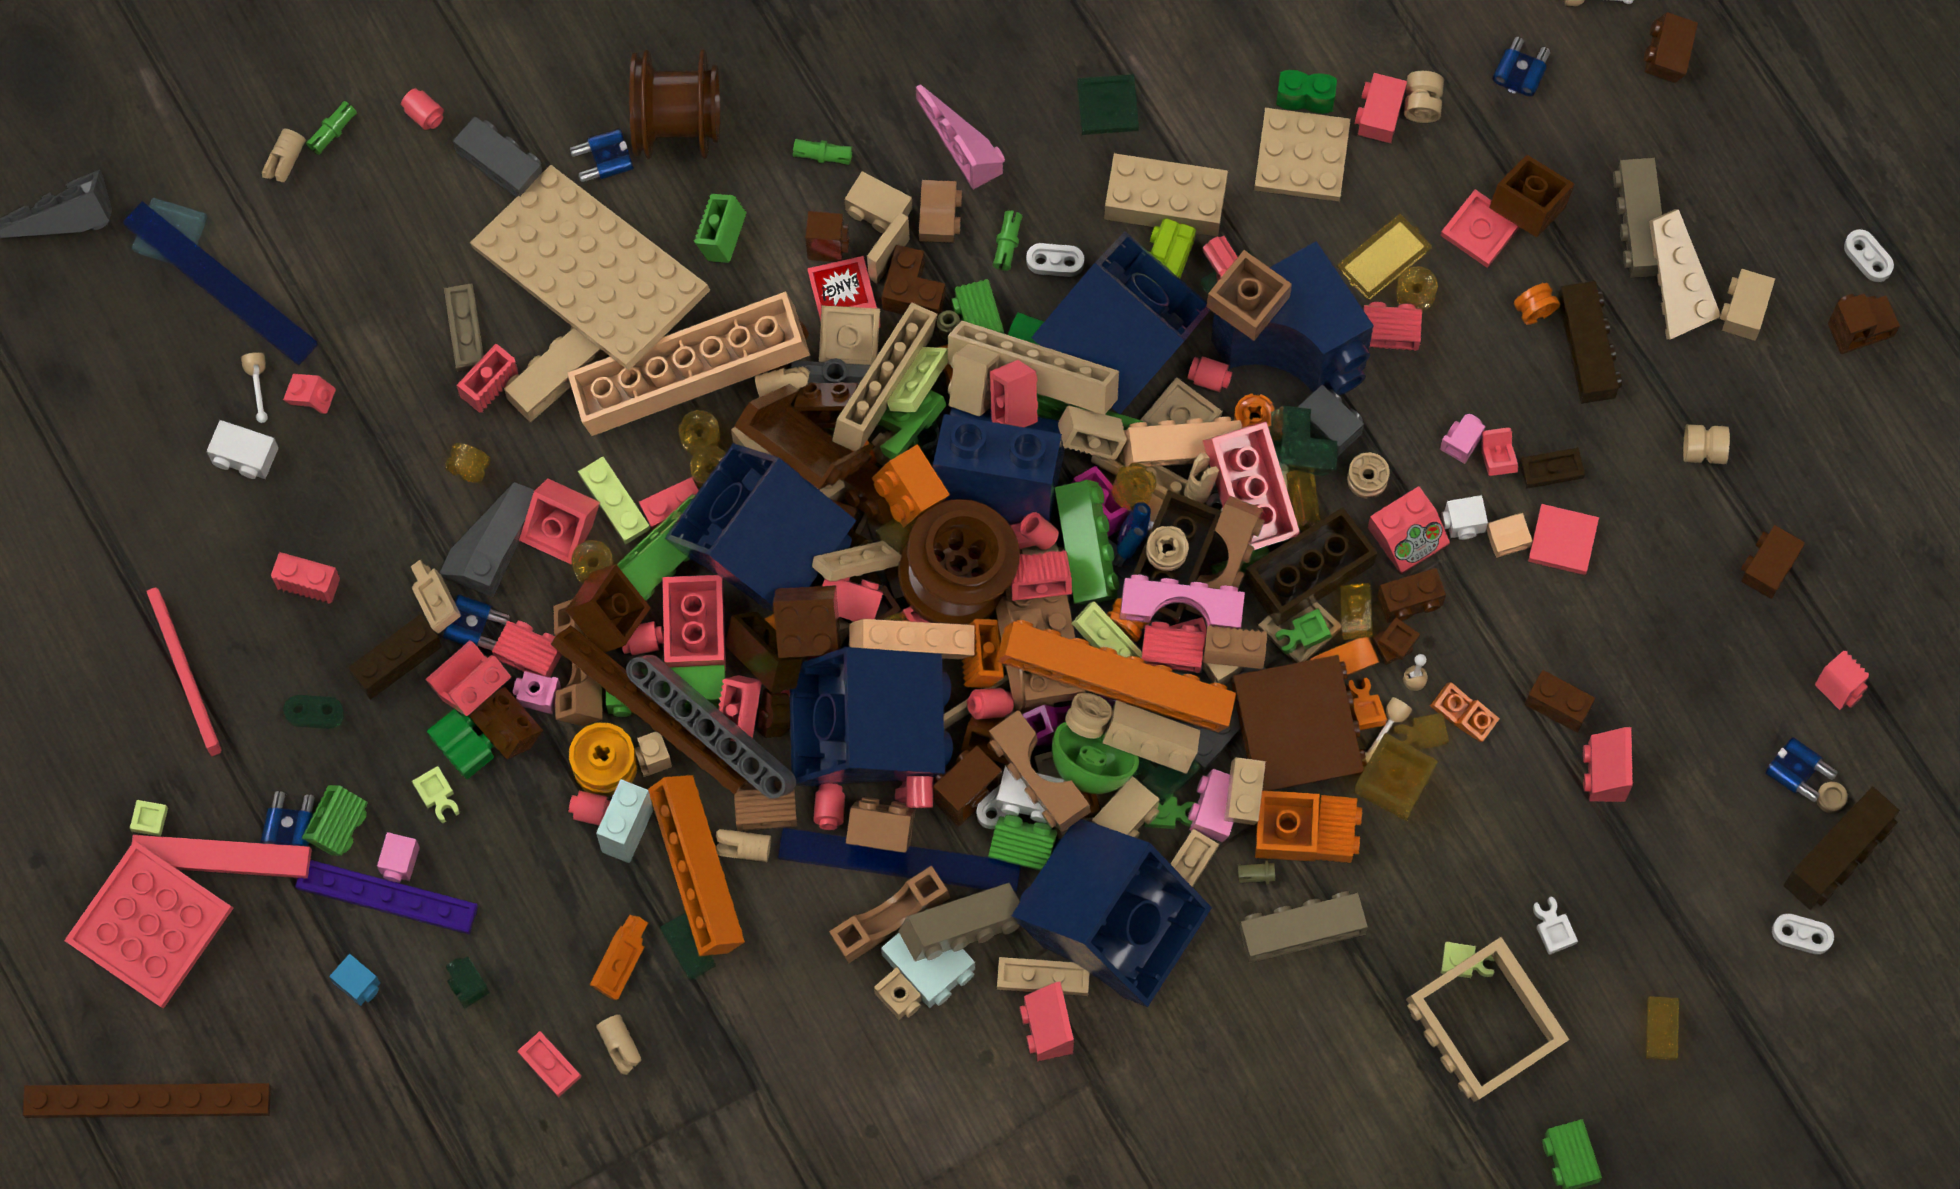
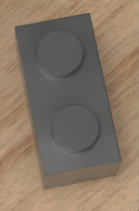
(1332, 418)

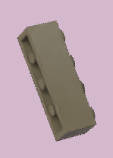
(1638, 205)
(960, 923)
(1303, 927)

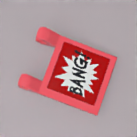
(842, 284)

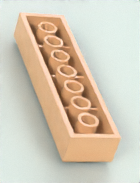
(690, 364)

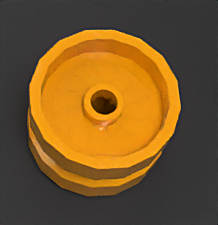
(593, 745)

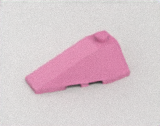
(968, 147)

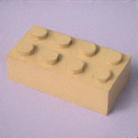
(1152, 189)

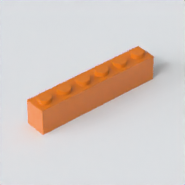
(696, 865)

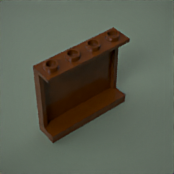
(798, 440)
(1299, 722)

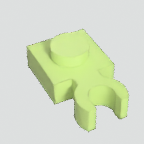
(434, 791)
(1457, 953)

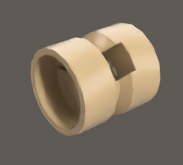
(1423, 97)
(1707, 444)

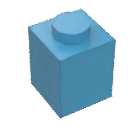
(355, 980)

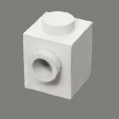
(1465, 517)

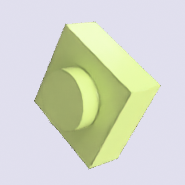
(148, 818)

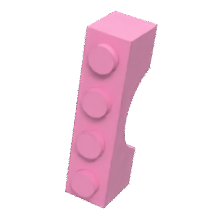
(1145, 597)

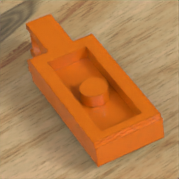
(620, 958)

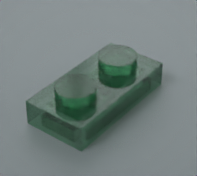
(682, 943)

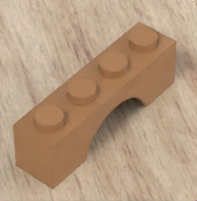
(1236, 526)
(582, 697)
(1061, 800)
(871, 928)

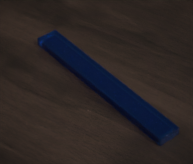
(220, 283)
(949, 866)

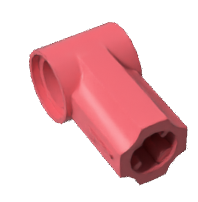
(1219, 255)
(1035, 531)
(916, 792)

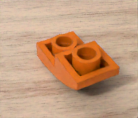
(1356, 654)
(1464, 713)

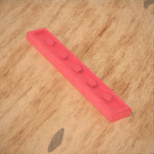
(184, 671)
(230, 856)

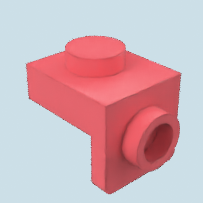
(310, 391)
(1499, 452)

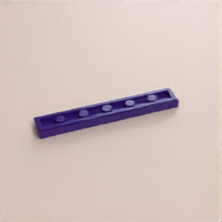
(389, 897)

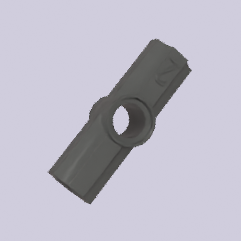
(820, 370)

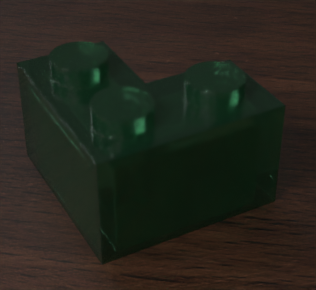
(1294, 446)

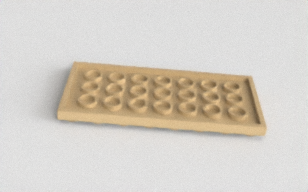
(590, 267)

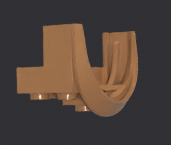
(1044, 613)

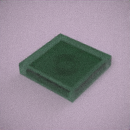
(1107, 104)

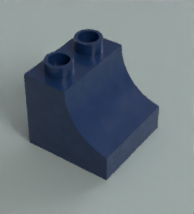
(1124, 316)
(1314, 336)
(1000, 463)
(760, 525)
(869, 717)
(1112, 909)

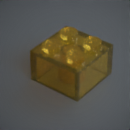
(1396, 776)

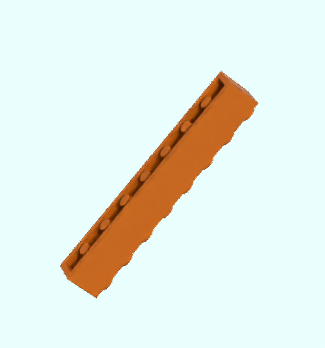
(1116, 676)

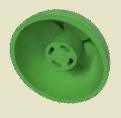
(1090, 763)

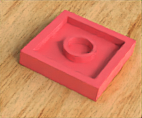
(1479, 229)
(1563, 539)

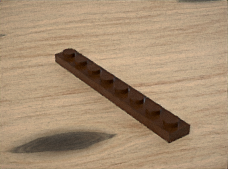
(616, 682)
(146, 1100)

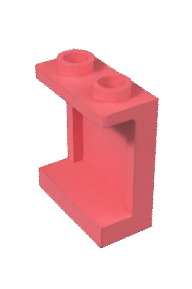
(468, 678)

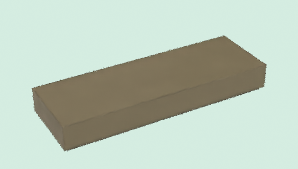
(464, 326)

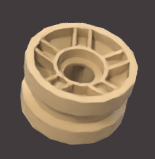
(1367, 464)
(1171, 559)
(1088, 715)

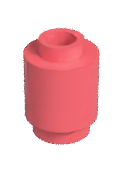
(422, 109)
(1210, 374)
(645, 639)
(990, 703)
(829, 806)
(588, 807)

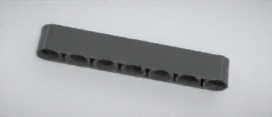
(724, 728)

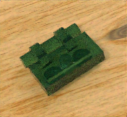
(1163, 780)

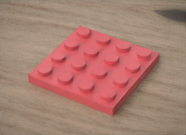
(149, 924)

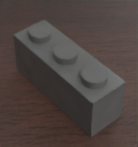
(497, 156)

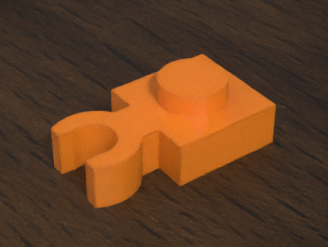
(1367, 708)

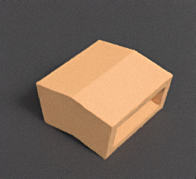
(1509, 535)

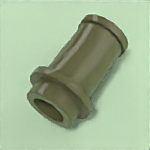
(947, 322)
(1256, 872)

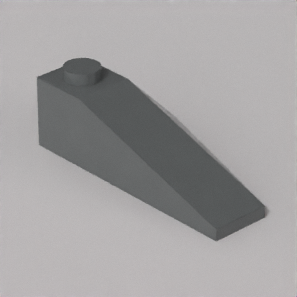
(76, 209)
(489, 544)

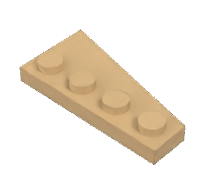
(1683, 284)

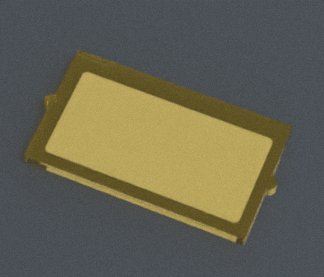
(1384, 256)

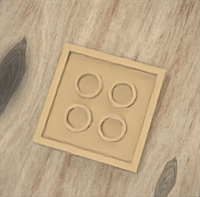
(1302, 154)

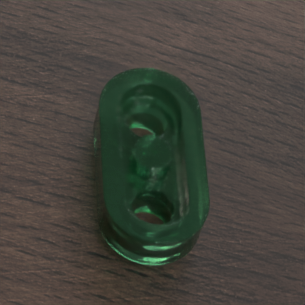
(312, 712)

